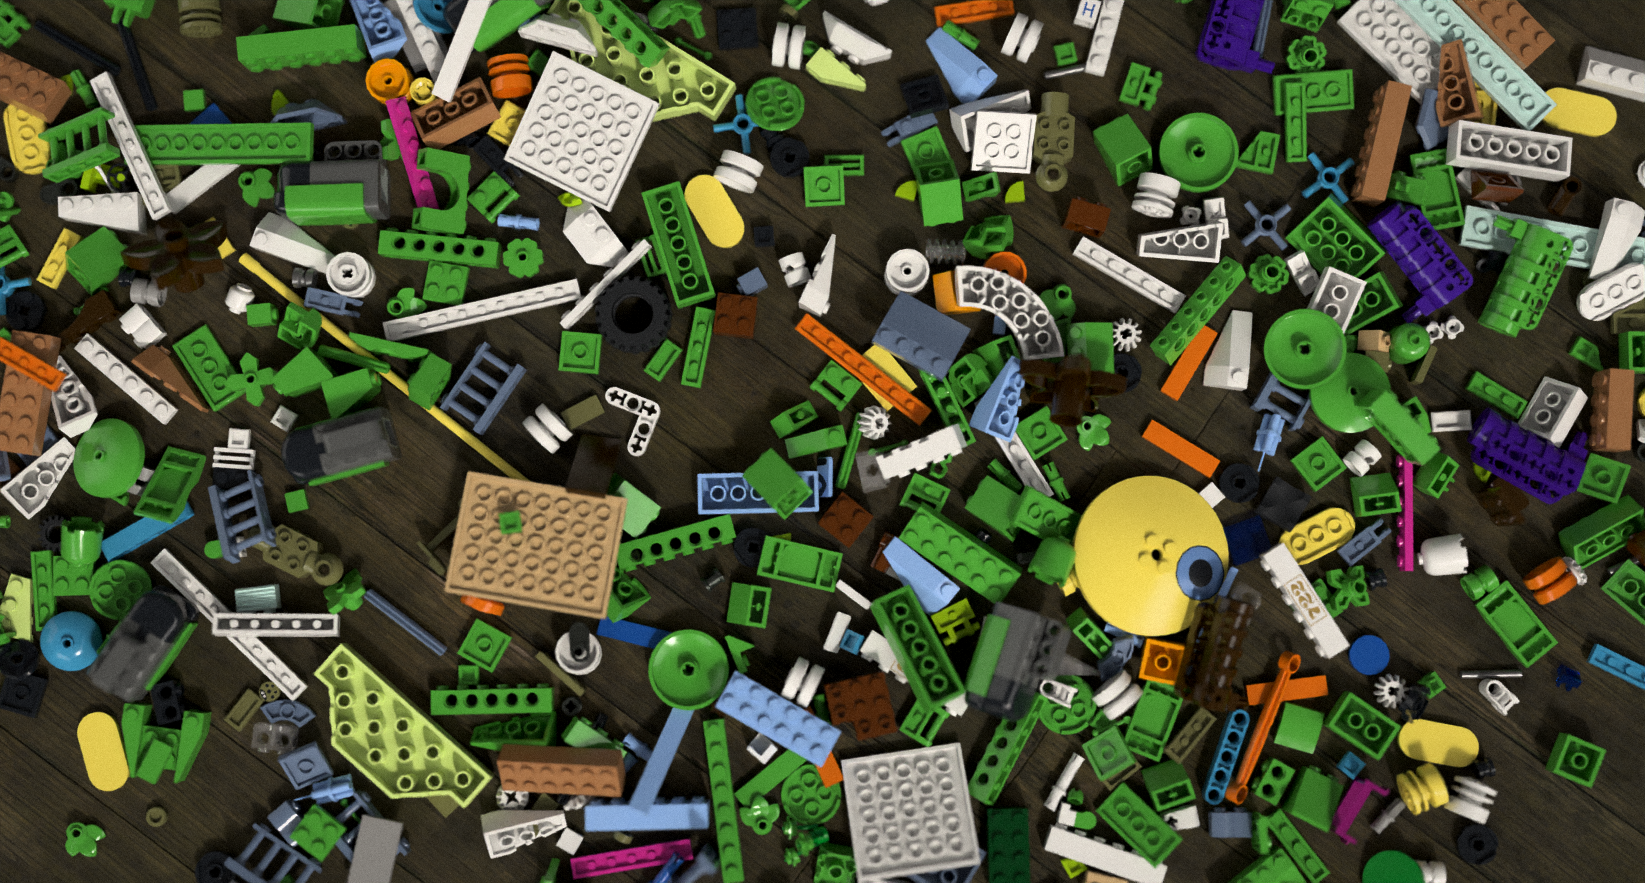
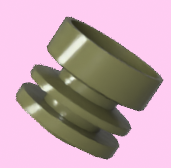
(200, 18)

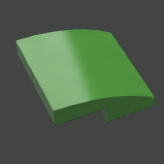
(1299, 727)

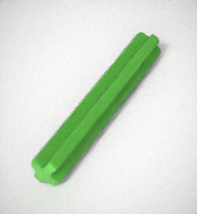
(354, 359)
(849, 454)

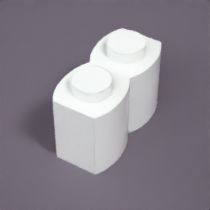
(142, 326)

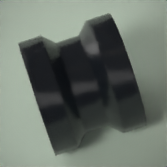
(771, 137)
(127, 276)
(1375, 579)
(1483, 768)

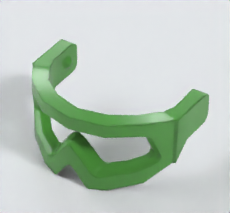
(943, 463)

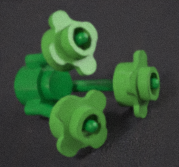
(804, 842)

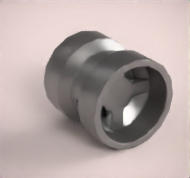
(304, 278)

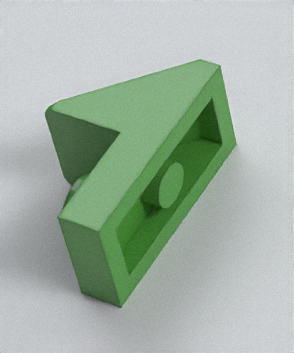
(981, 187)
(736, 647)

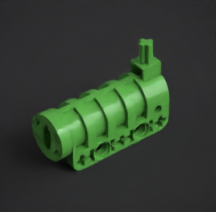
(1524, 277)

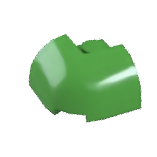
(671, 11)
(989, 236)
(300, 326)
(969, 378)

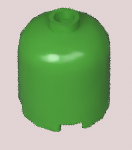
(1408, 343)
(81, 540)
(1053, 561)

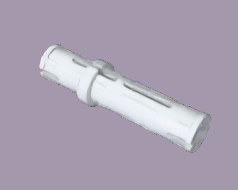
(1063, 782)

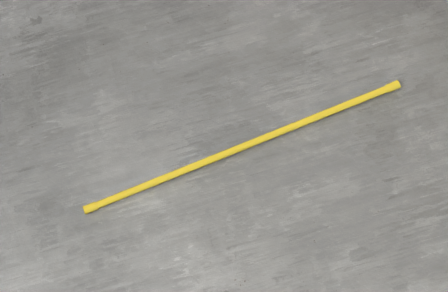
(255, 267)

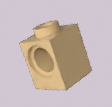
(1374, 340)

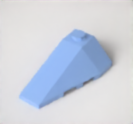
(380, 28)
(962, 69)
(999, 405)
(928, 584)

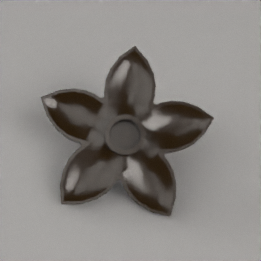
(179, 254)
(1070, 387)

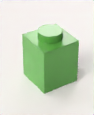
(262, 314)

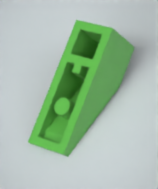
(816, 442)
(1089, 633)

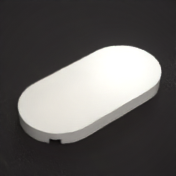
(1612, 292)

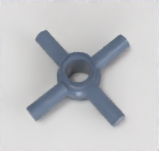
(1259, 230)

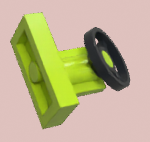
(114, 175)

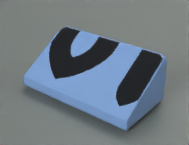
(825, 471)

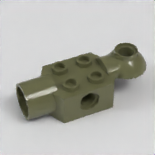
(1053, 140)
(299, 555)

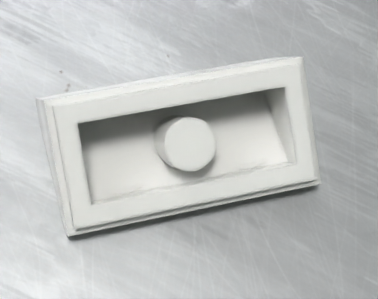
(837, 632)

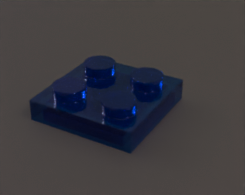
(1247, 540)

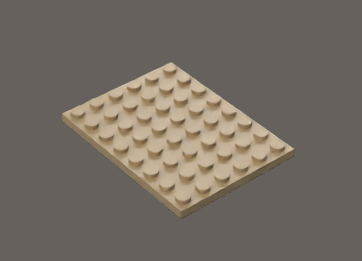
(556, 563)

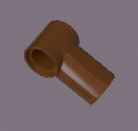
(880, 561)

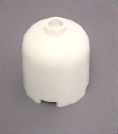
(1443, 555)

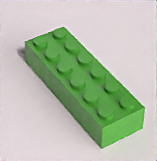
(301, 48)
(678, 244)
(960, 553)
(917, 649)

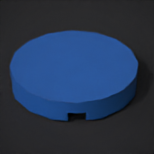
(1368, 654)

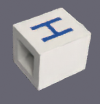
(1087, 13)

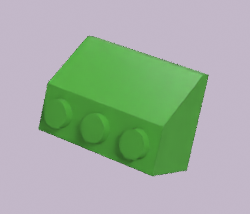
(1094, 342)

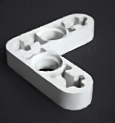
(643, 417)

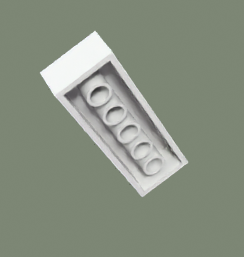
(1509, 151)

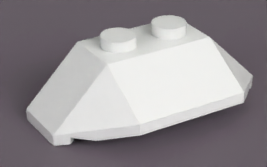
(559, 33)
(853, 42)
(592, 236)

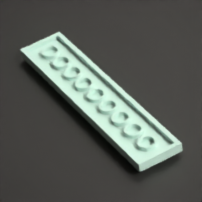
(1488, 62)
(1481, 234)

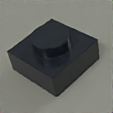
(764, 236)

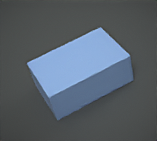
(999, 326)

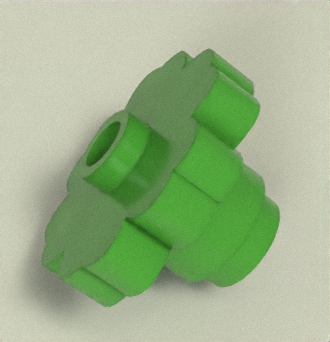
(1297, 51)
(517, 250)
(1261, 280)

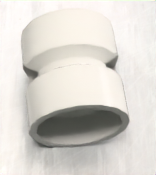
(795, 270)
(1363, 456)
(1433, 871)

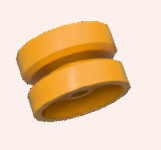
(389, 80)

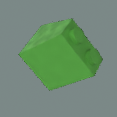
(308, 13)
(1123, 149)
(939, 193)
(96, 260)
(303, 374)
(351, 391)
(777, 483)
(994, 506)
(639, 508)
(1314, 797)

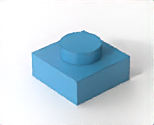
(852, 641)
(1350, 765)

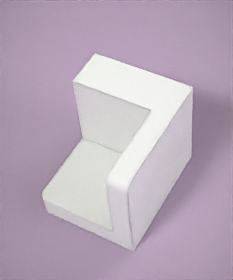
(762, 748)

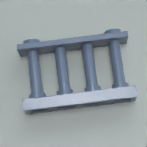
(1262, 401)
(493, 405)
(223, 515)
(346, 841)
(706, 862)
(254, 876)

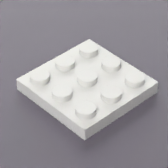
(1003, 141)

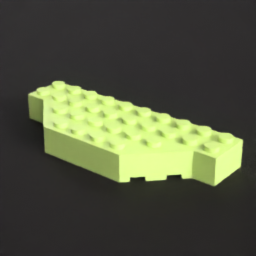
(676, 82)
(394, 737)

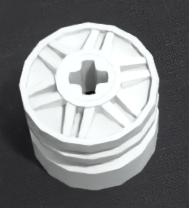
(1155, 193)
(1470, 799)

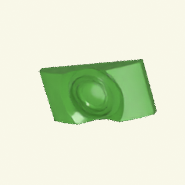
(1442, 201)
(390, 348)
(171, 485)
(799, 563)
(1515, 624)
(1152, 719)

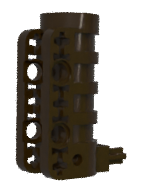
(1215, 654)

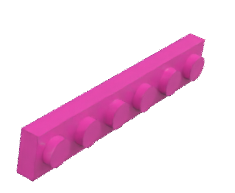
(409, 147)
(1405, 517)
(630, 858)

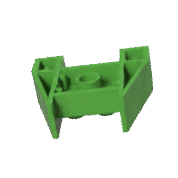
(140, 735)

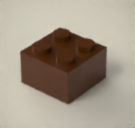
(1086, 217)
(735, 315)
(845, 520)

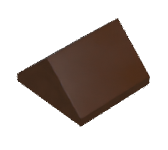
(1494, 186)

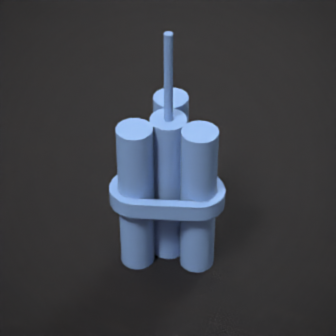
(1269, 435)
(332, 789)

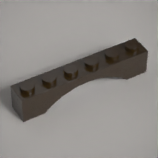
(95, 312)

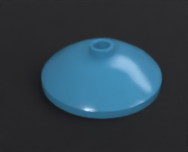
(431, 16)
(80, 631)

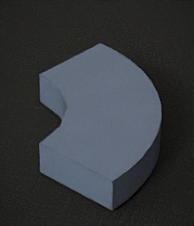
(1117, 657)
(288, 710)

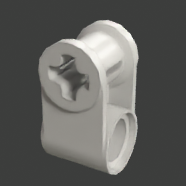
(1060, 692)
(1500, 698)
(1183, 817)

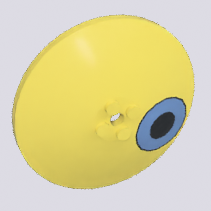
(1116, 559)

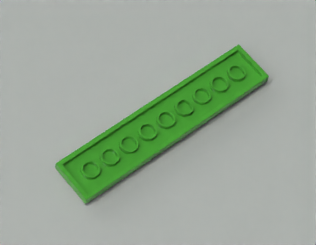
(227, 143)

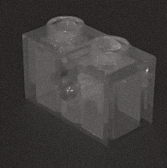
(868, 481)

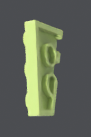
(18, 607)

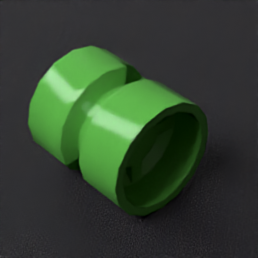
(1479, 582)

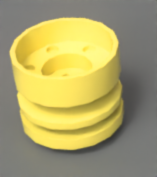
(1422, 789)

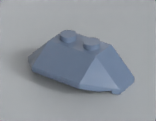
(309, 112)

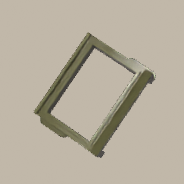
(435, 562)

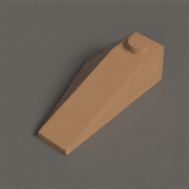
(1456, 87)
(160, 364)

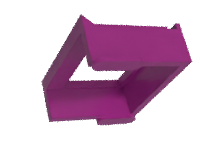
(1351, 805)

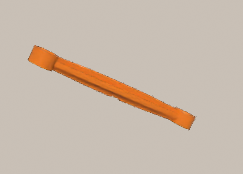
(1288, 664)

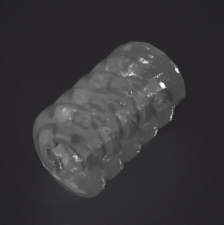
(945, 251)

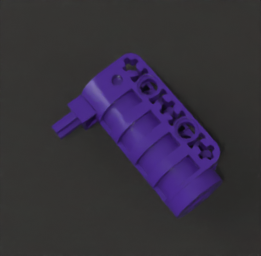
(1233, 36)
(1419, 258)
(1528, 455)

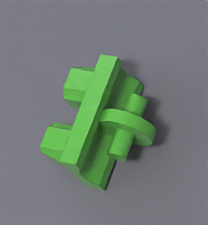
(6, 208)

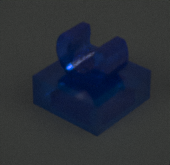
(1568, 676)

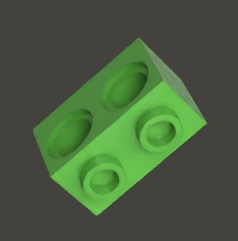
(1277, 783)

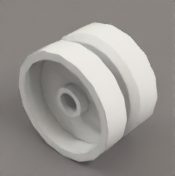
(1022, 37)
(788, 45)
(738, 171)
(903, 261)
(339, 274)
(548, 427)
(566, 662)
(803, 682)
(1117, 694)

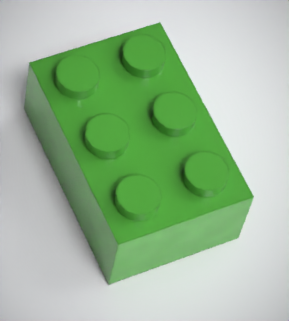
(1361, 725)

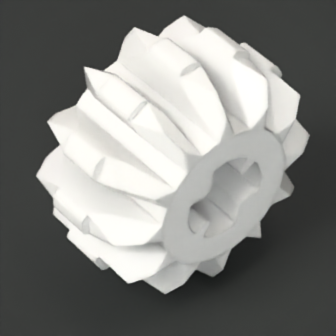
(1129, 341)
(874, 422)
(1386, 683)

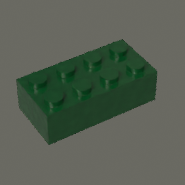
(1008, 844)

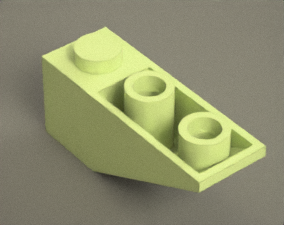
(830, 71)

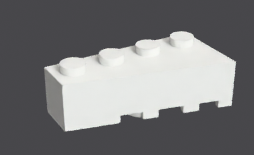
(113, 211)
(1185, 243)
(922, 451)

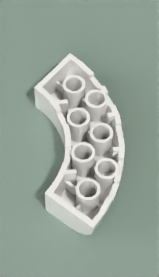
(1015, 305)

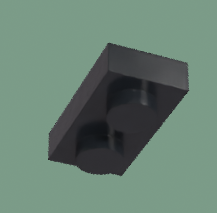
(229, 477)

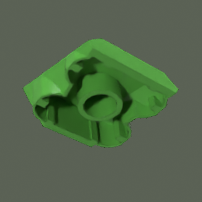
(835, 864)

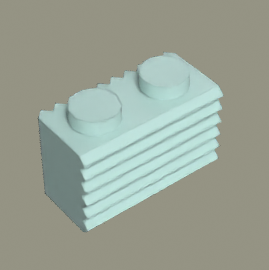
(257, 599)

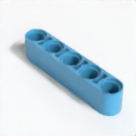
(139, 534)
(1226, 766)

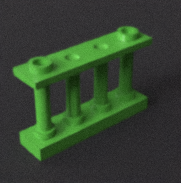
(90, 156)

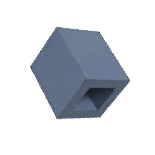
(751, 283)

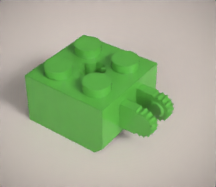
(132, 7)

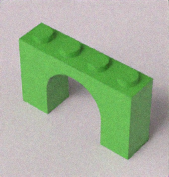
(455, 171)

